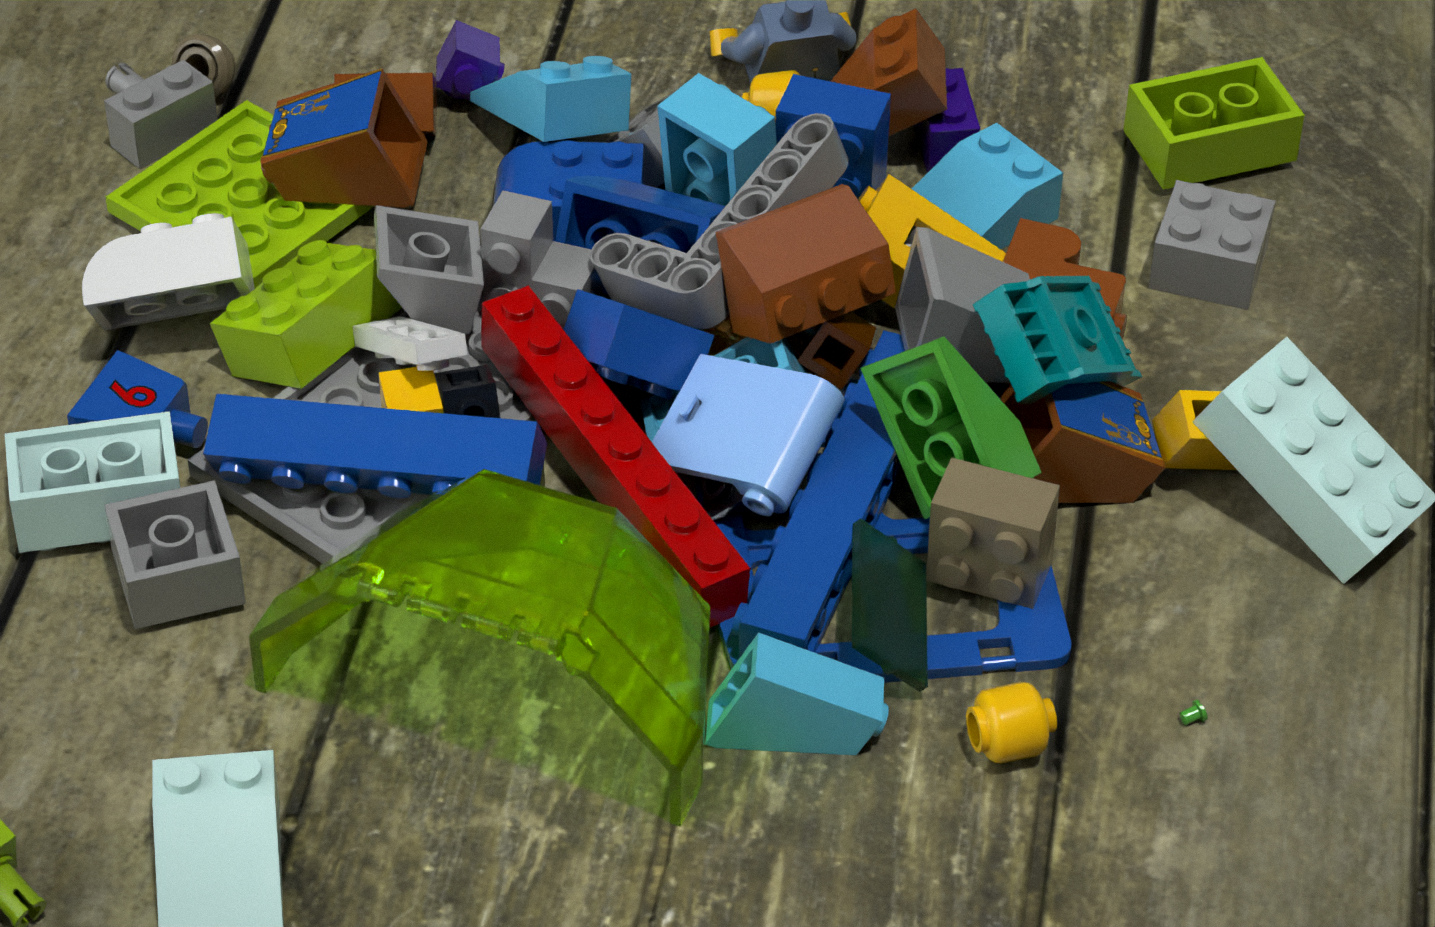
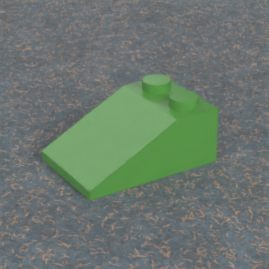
(941, 411)

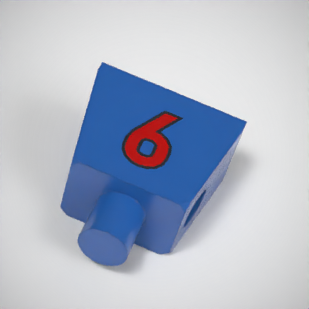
(136, 388)

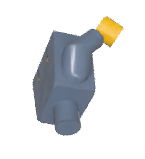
(788, 37)

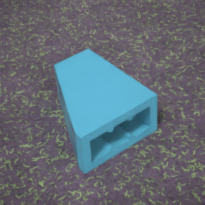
(795, 702)

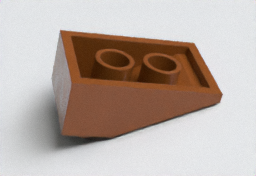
(904, 61)

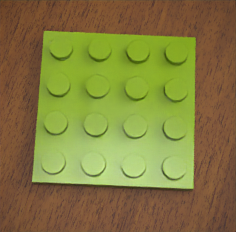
(224, 176)

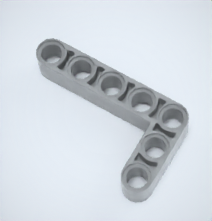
(691, 284)

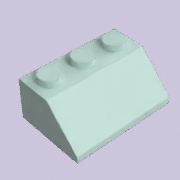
(71, 471)

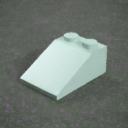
(218, 841)

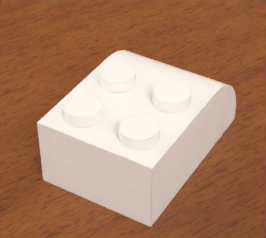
(168, 272)

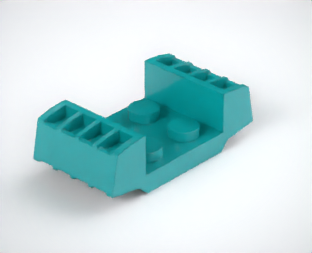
(1054, 335)

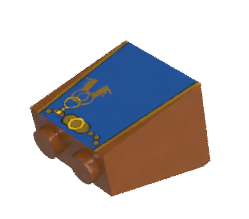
(345, 145)
(1091, 441)

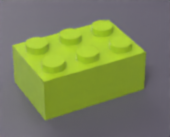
(1213, 122)
(303, 314)

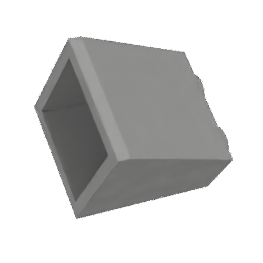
(938, 298)

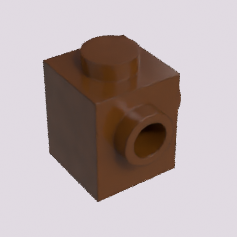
(836, 347)

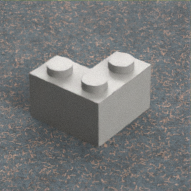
(522, 252)

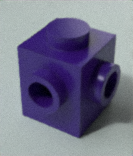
(468, 61)

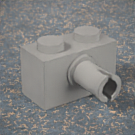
(158, 112)

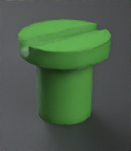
(1194, 713)

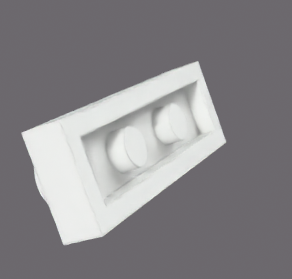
(411, 342)

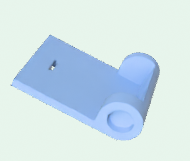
(749, 428)

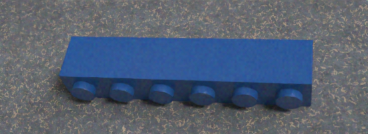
(364, 446)

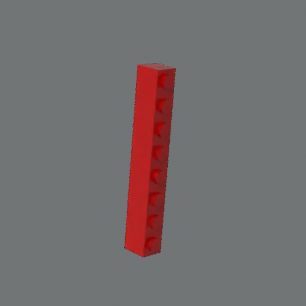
(609, 447)

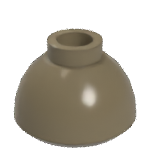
(209, 57)

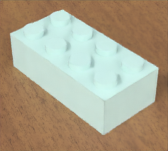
(1315, 459)

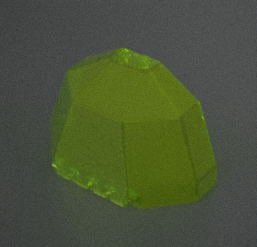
(537, 564)

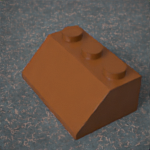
(803, 265)

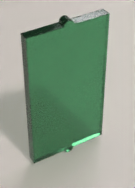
(889, 605)

